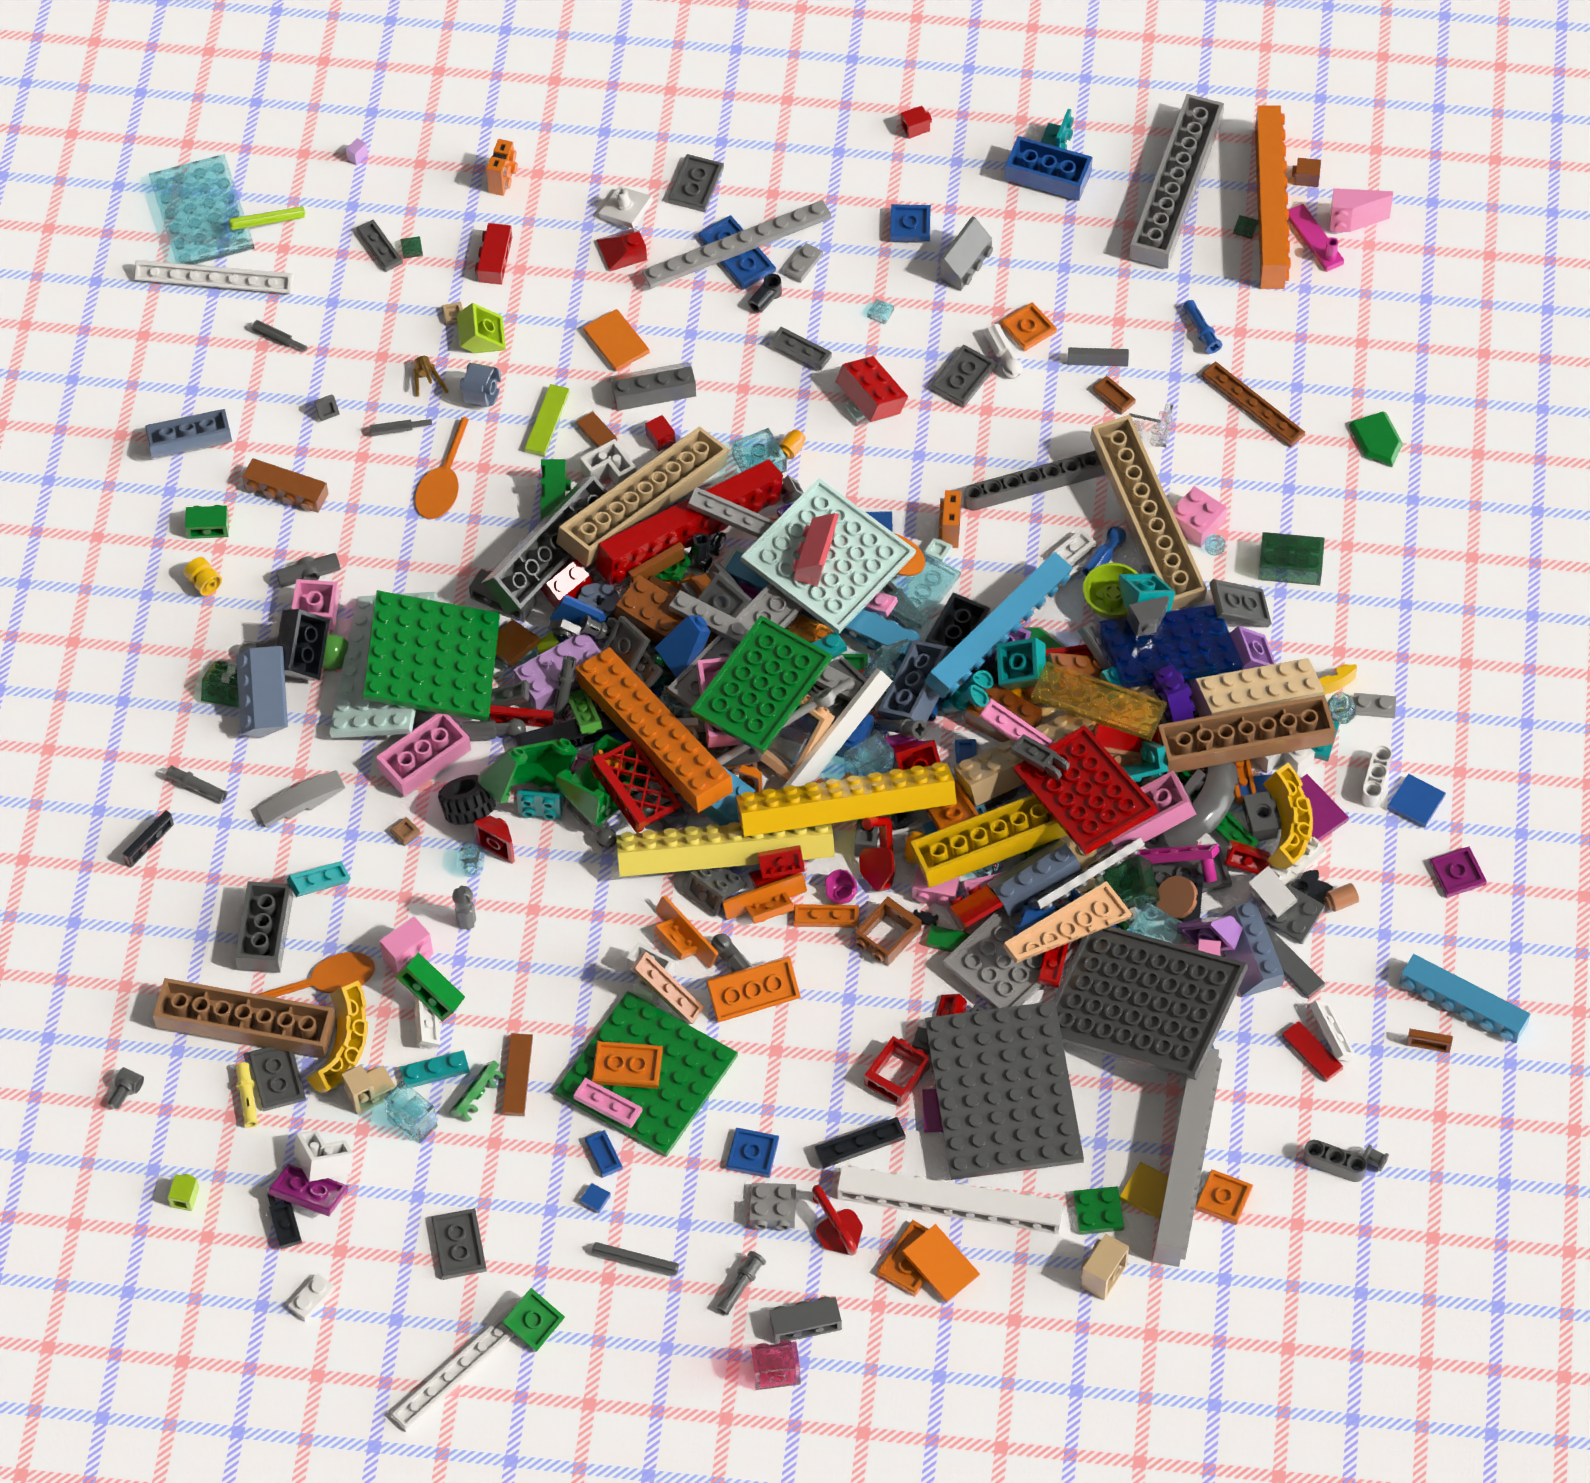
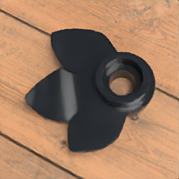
(1312, 886)

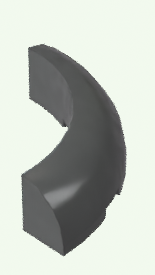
(1209, 806)

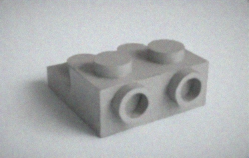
(773, 1206)

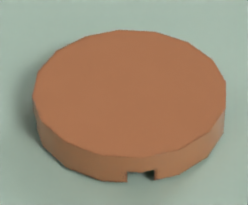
(1177, 896)

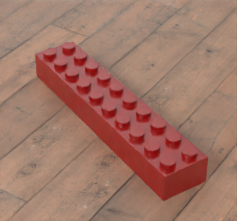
(750, 489)

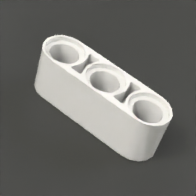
(1379, 768)

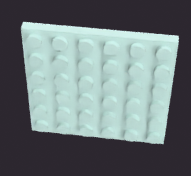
(858, 562)

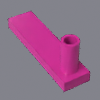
(1322, 247)
(1204, 853)

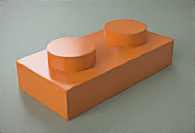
(752, 777)

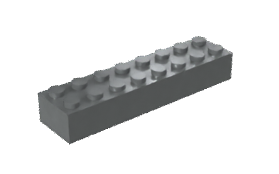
(538, 553)

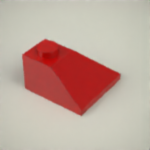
(623, 249)
(915, 754)
(495, 837)

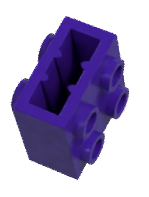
(1171, 689)

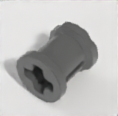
(1375, 1157)

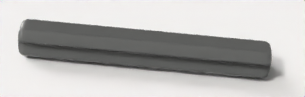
(635, 1258)

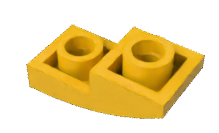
(1343, 676)

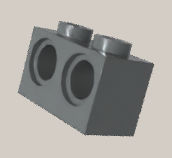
(865, 838)

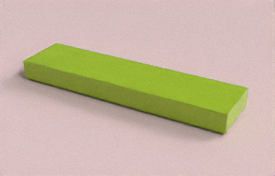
(547, 420)

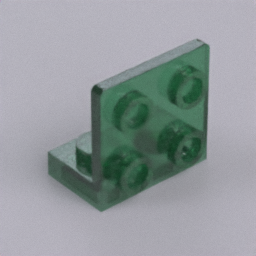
(221, 684)

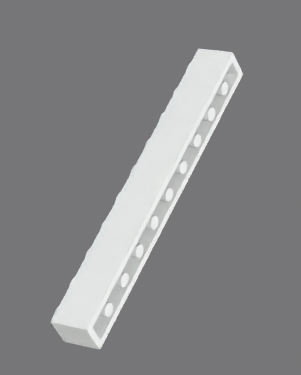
(950, 1199)

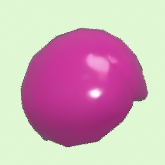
(840, 886)

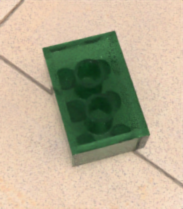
(1291, 558)

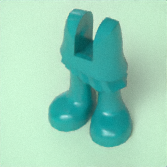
(970, 691)

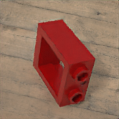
(887, 1088)

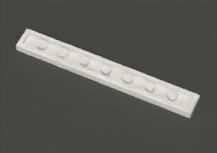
(213, 276)
(841, 729)
(453, 1374)

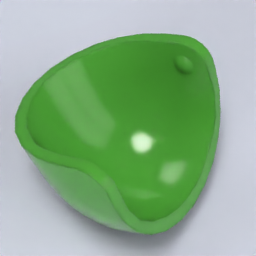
(334, 652)

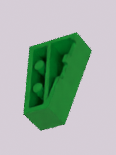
(554, 484)

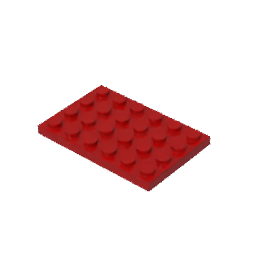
(1093, 796)

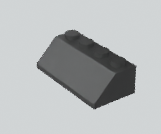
(653, 386)

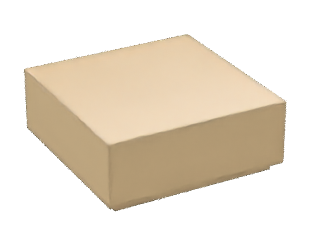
(450, 312)

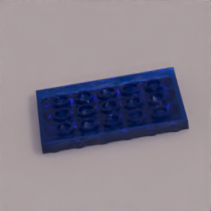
(1186, 638)

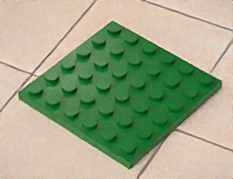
(431, 656)
(688, 1073)

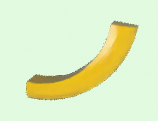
(1294, 814)
(350, 1037)

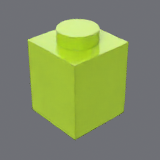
(183, 1192)

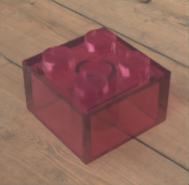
(775, 1365)

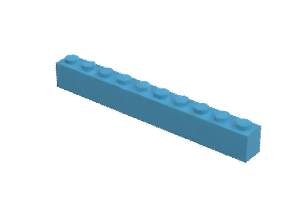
(998, 625)
(865, 627)

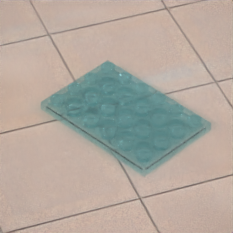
(197, 208)

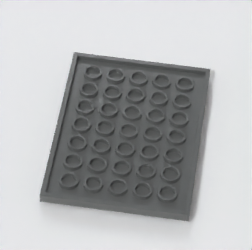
(1146, 1000)
(1003, 1090)

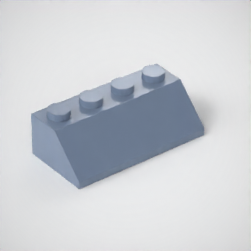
(261, 691)
(1034, 876)
(1256, 950)

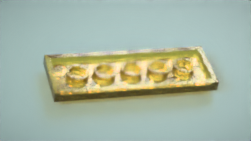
(1098, 701)

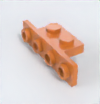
(766, 900)
(681, 935)

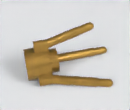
(424, 368)

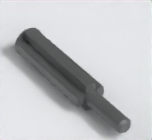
(276, 335)
(397, 426)

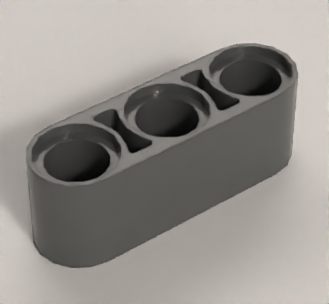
(1327, 1152)

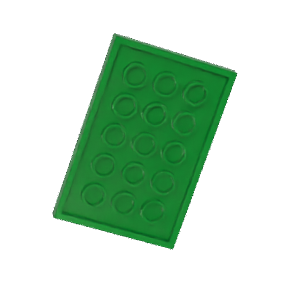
(761, 684)

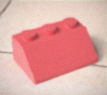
(815, 549)

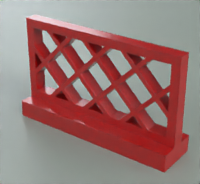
(618, 792)

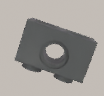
(1261, 804)

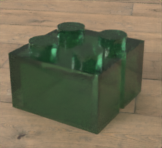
(1134, 882)

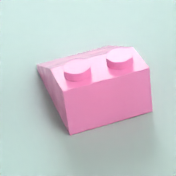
(1358, 208)

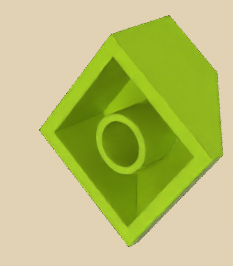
(480, 329)

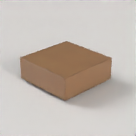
(405, 831)

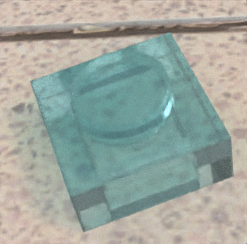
(880, 311)

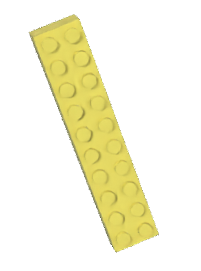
(713, 847)

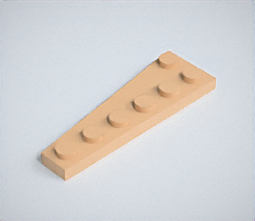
(1082, 917)

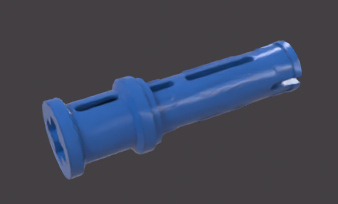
(1205, 332)

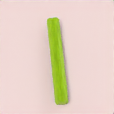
(267, 218)

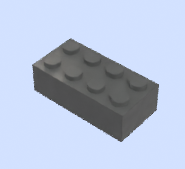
(263, 927)

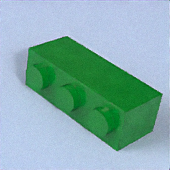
(430, 986)

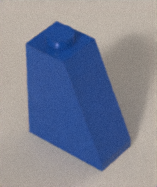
(684, 643)

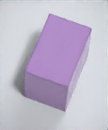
(356, 151)

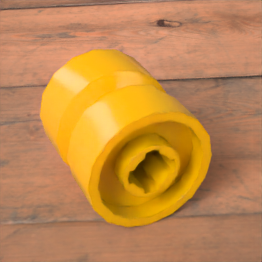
(203, 576)

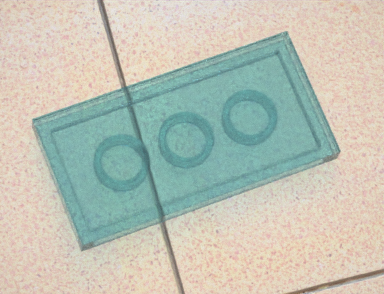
(924, 592)

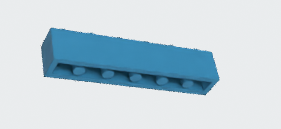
(1464, 998)

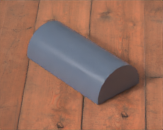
(188, 433)

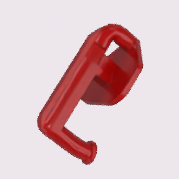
(878, 863)
(841, 1229)

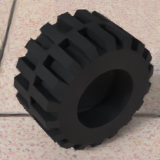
(465, 800)

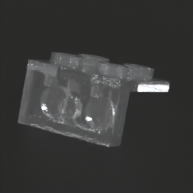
(1154, 430)

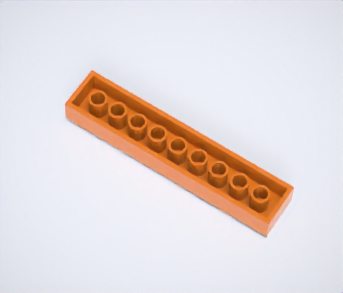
(1272, 197)
(654, 729)

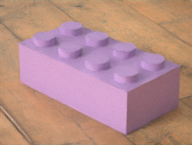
(544, 668)

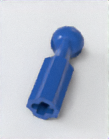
(1103, 553)

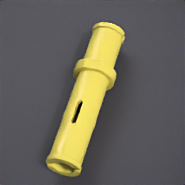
(245, 1086)

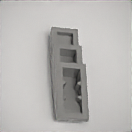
(306, 795)

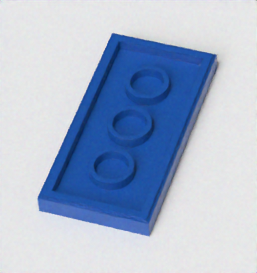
(743, 268)

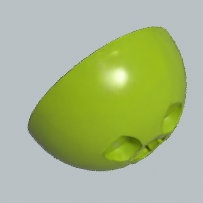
(1103, 590)

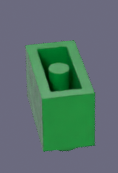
(207, 522)

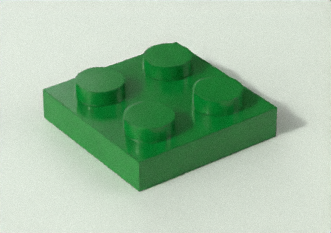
(1098, 1210)
(533, 1319)

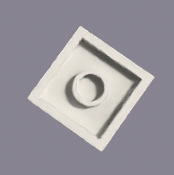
(626, 207)

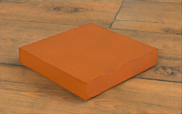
(1028, 326)
(1224, 1197)

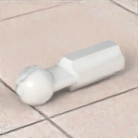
(1002, 349)

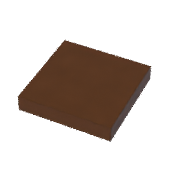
(514, 642)

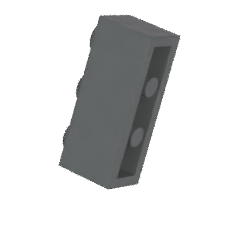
(479, 593)
(805, 1319)

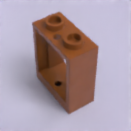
(900, 916)

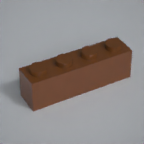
(285, 485)

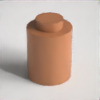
(1341, 897)

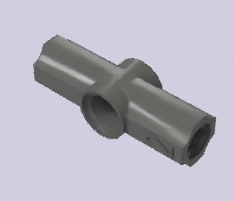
(308, 569)

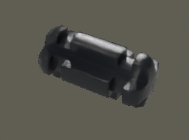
(717, 543)
(926, 917)

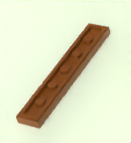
(1253, 404)

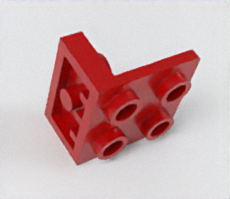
(781, 862)

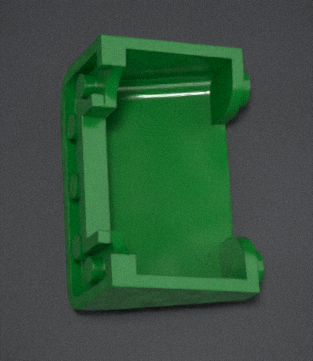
(527, 764)
(588, 793)

